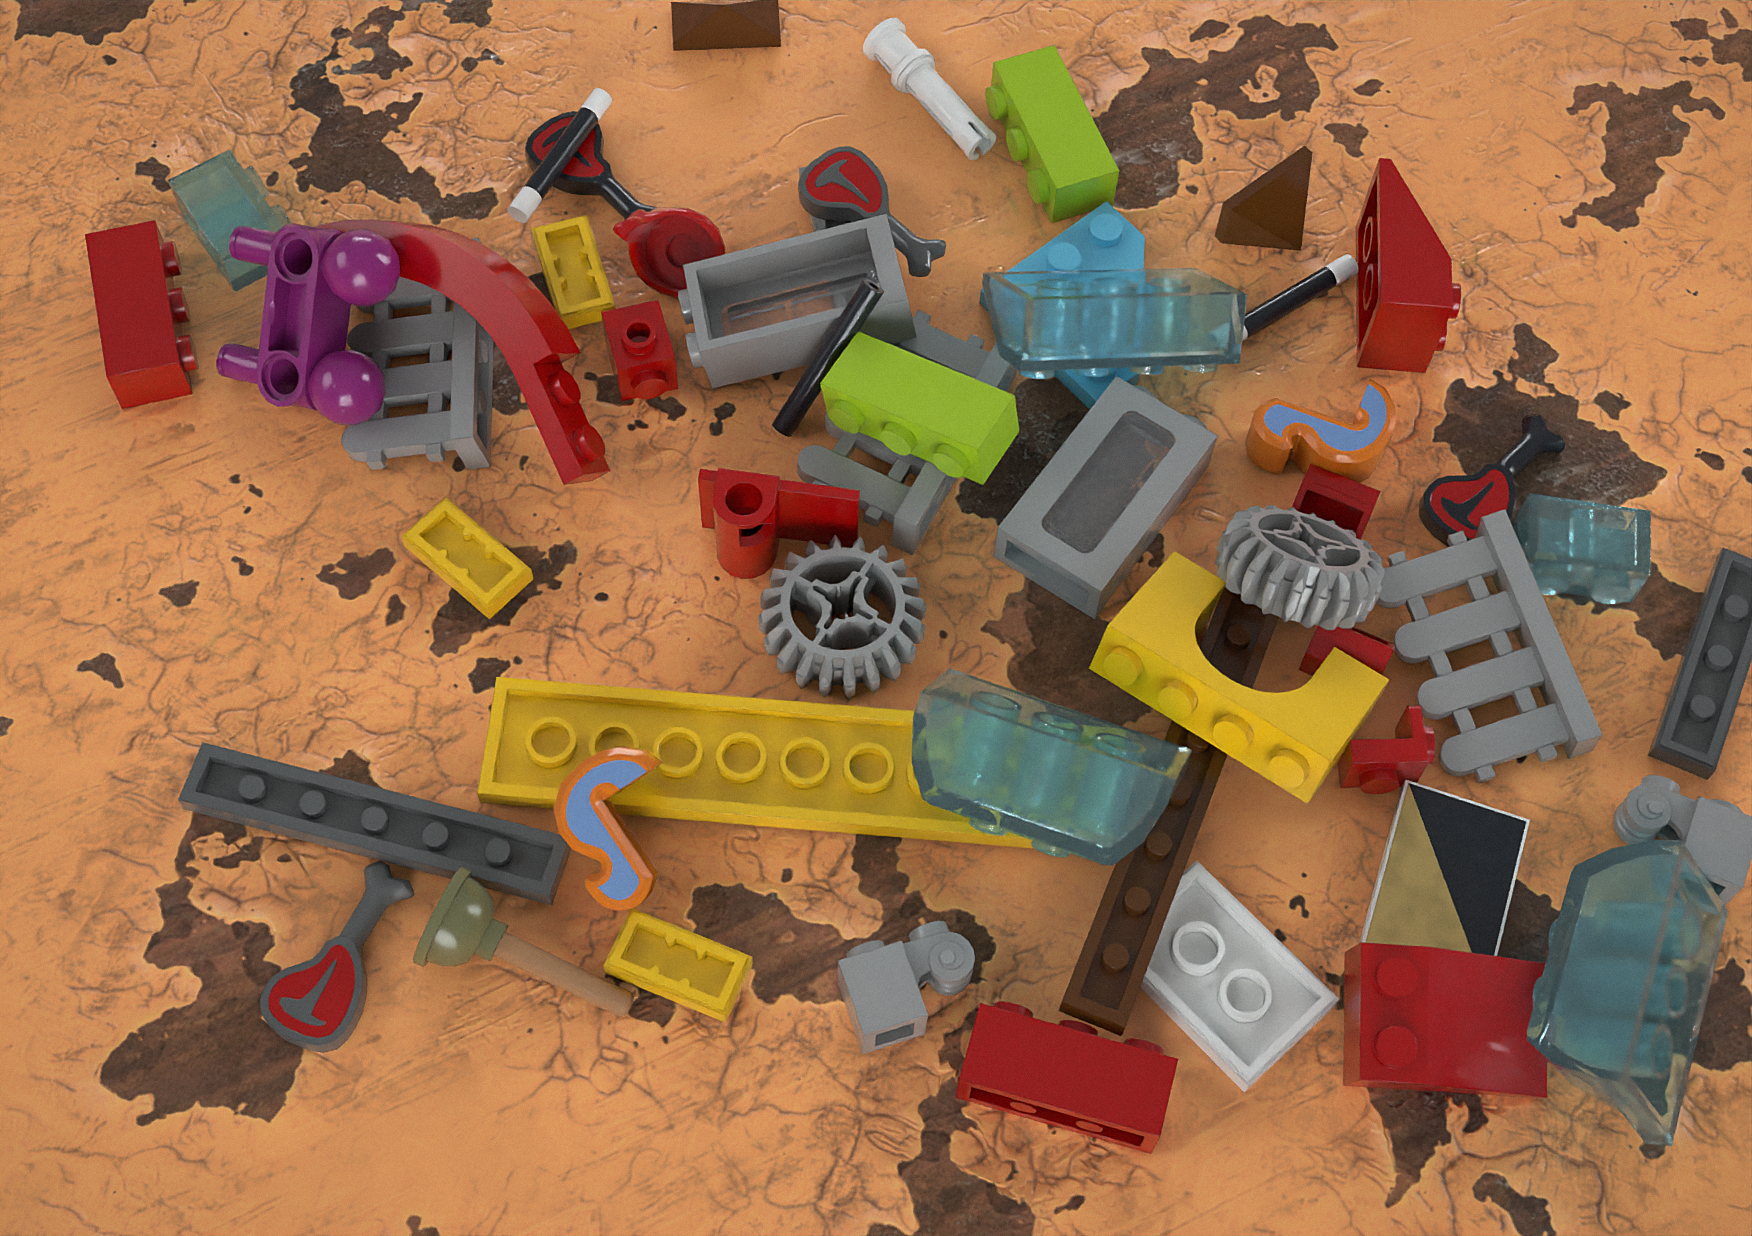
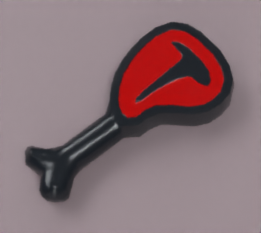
(587, 171)
(1461, 500)

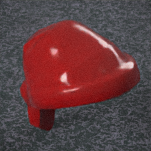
(665, 242)

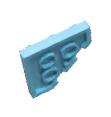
(1093, 243)

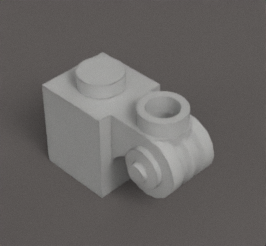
(1710, 829)
(884, 982)

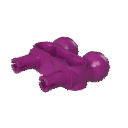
(306, 318)

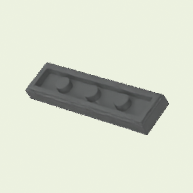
(1709, 671)

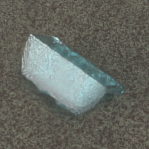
(1040, 769)
(1630, 980)

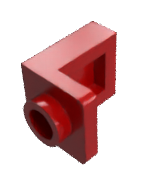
(1385, 764)

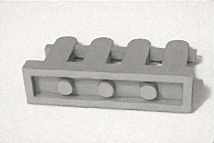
(463, 380)
(886, 496)
(1539, 663)

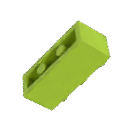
(1052, 134)
(920, 408)

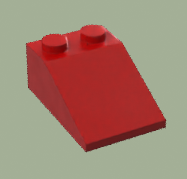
(1400, 280)
(1440, 1021)

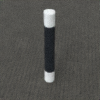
(559, 155)
(1299, 294)

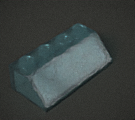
(1114, 320)

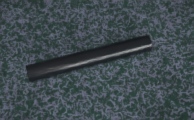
(837, 340)

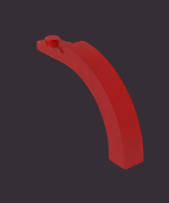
(519, 323)

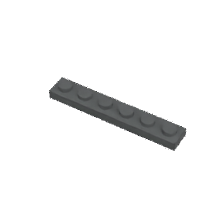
(375, 822)

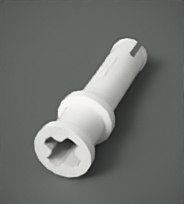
(914, 73)

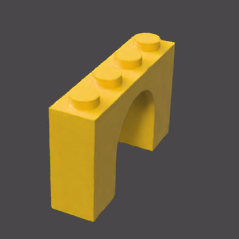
(1282, 735)

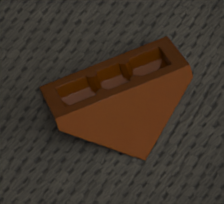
(725, 24)
(1270, 208)

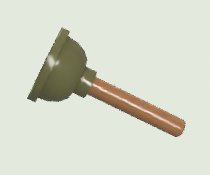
(466, 927)

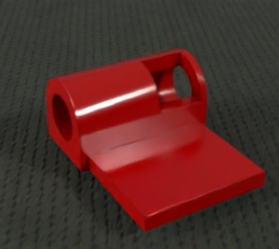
(759, 509)

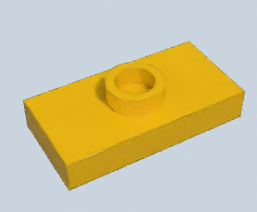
(573, 271)
(467, 558)
(678, 965)

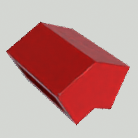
(1336, 499)
(1358, 644)

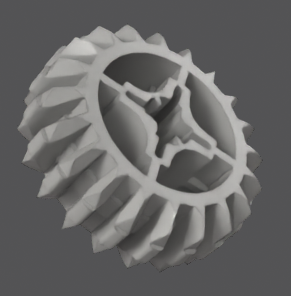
(1299, 567)
(832, 585)

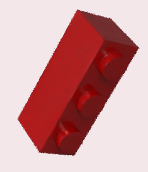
(141, 314)
(1067, 1076)

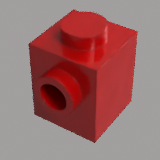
(640, 350)

